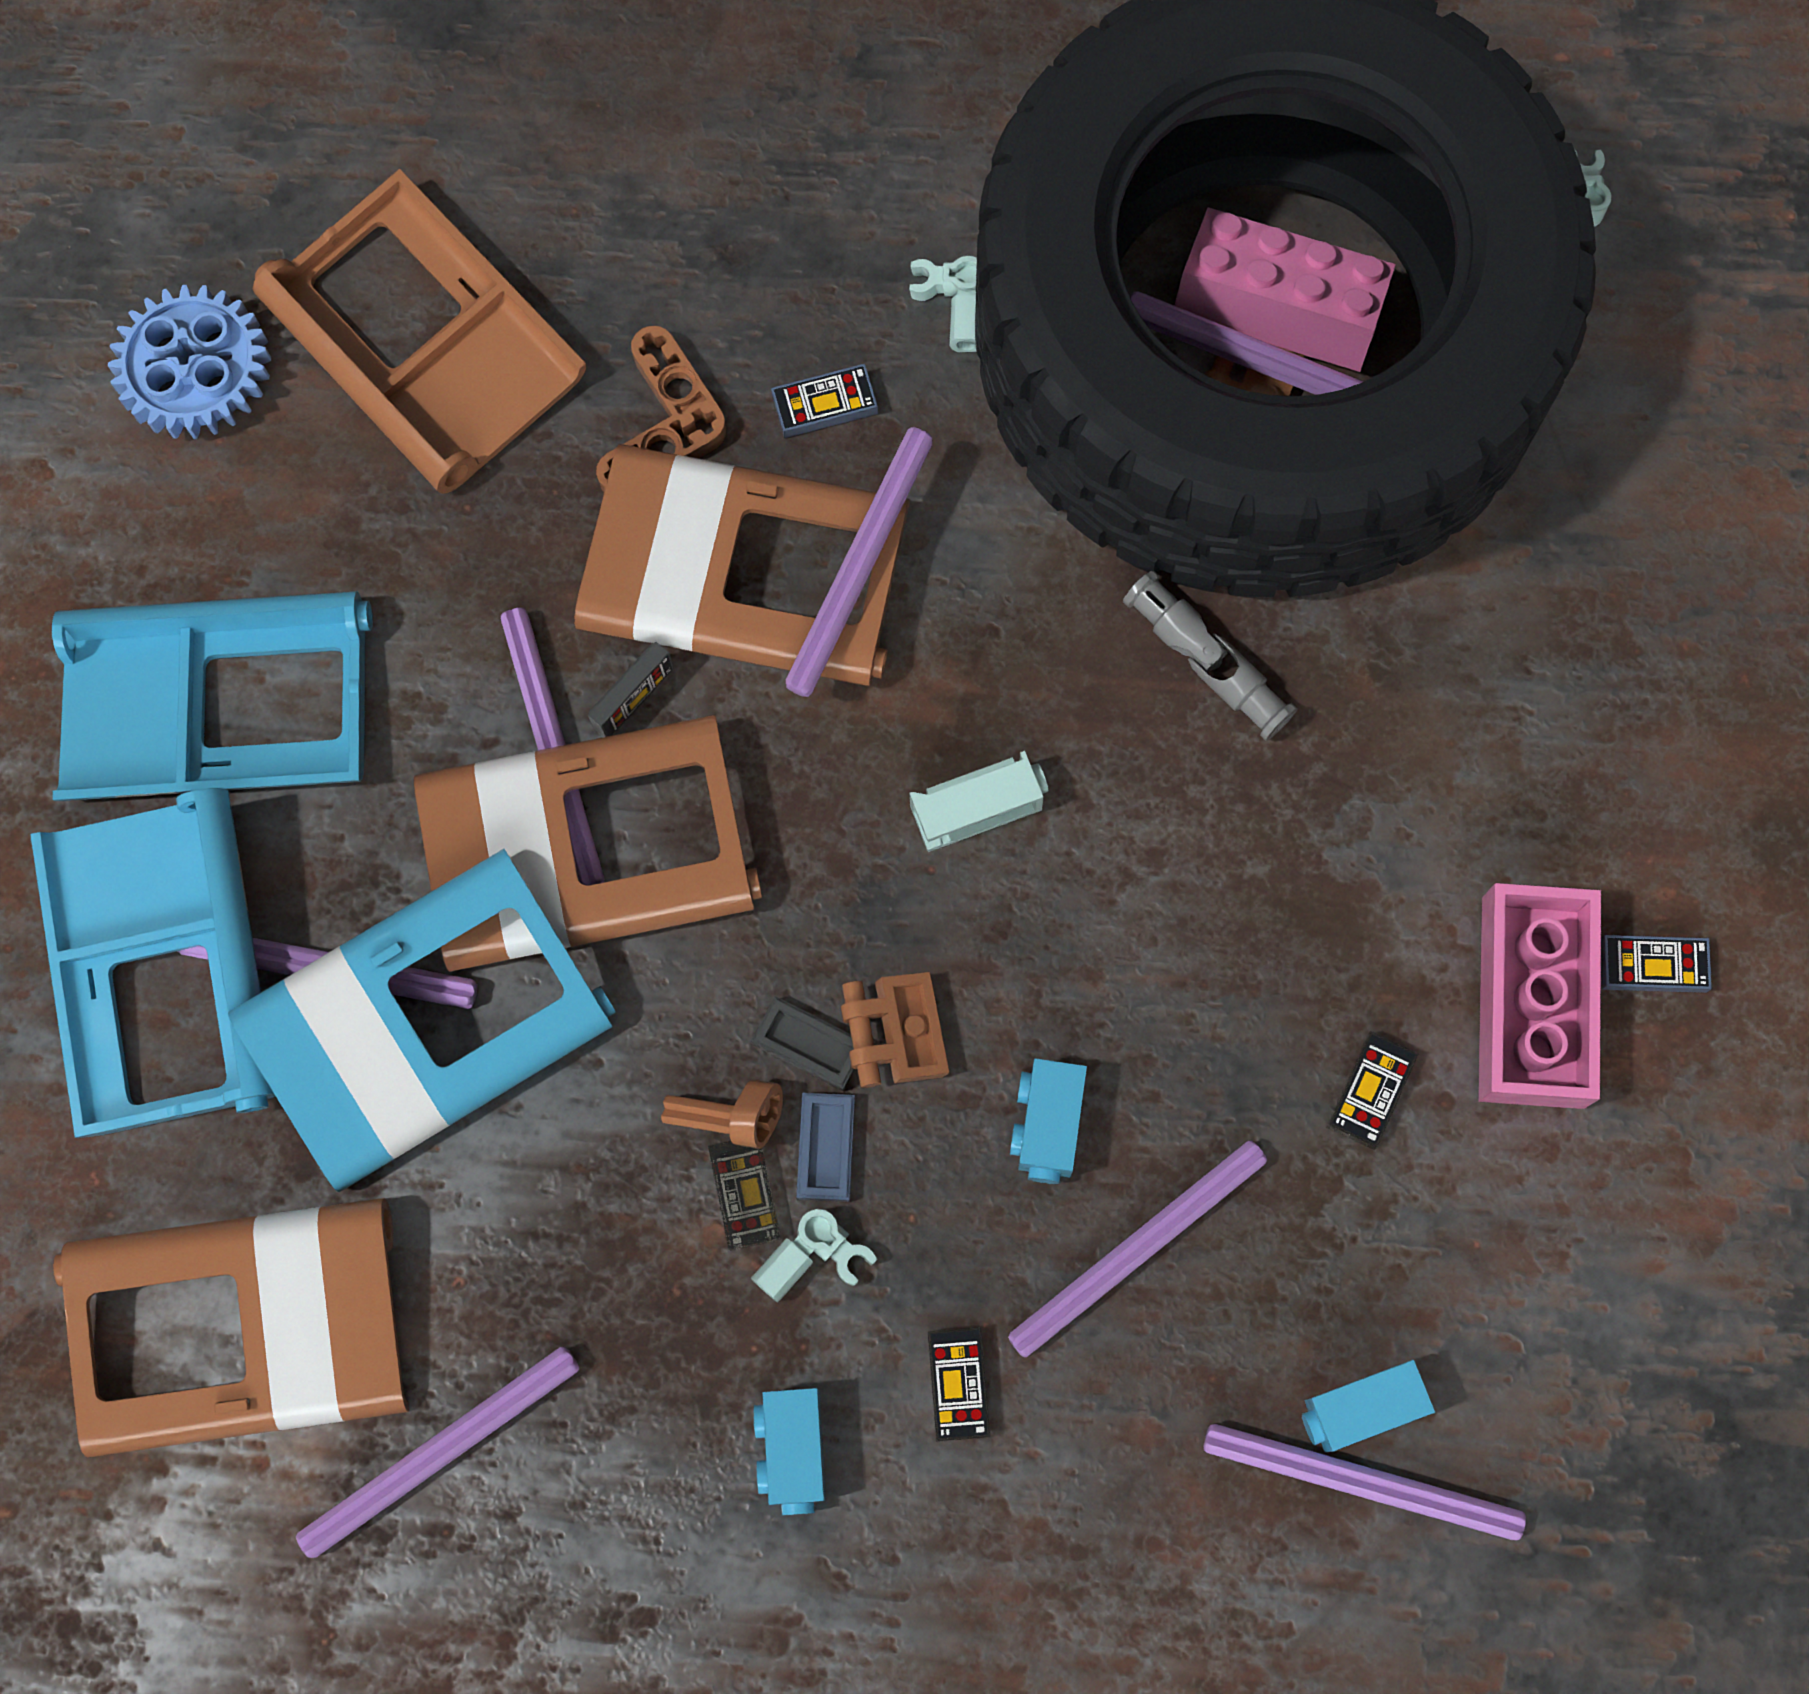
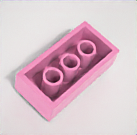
(1285, 288)
(1540, 996)

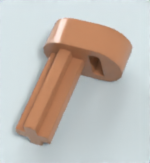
(747, 1122)

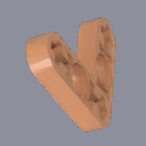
(681, 412)

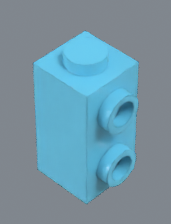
(1051, 1120)
(1367, 1407)
(794, 1449)

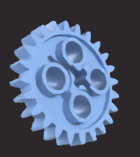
(189, 361)

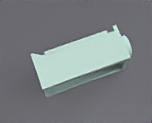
(978, 801)

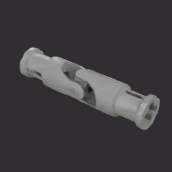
(1185, 632)

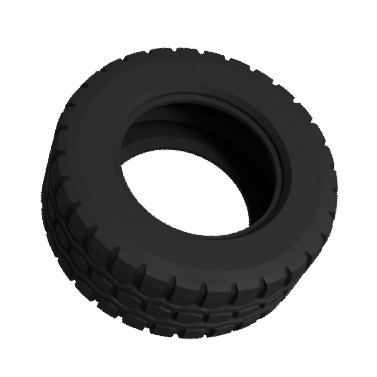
(1315, 96)

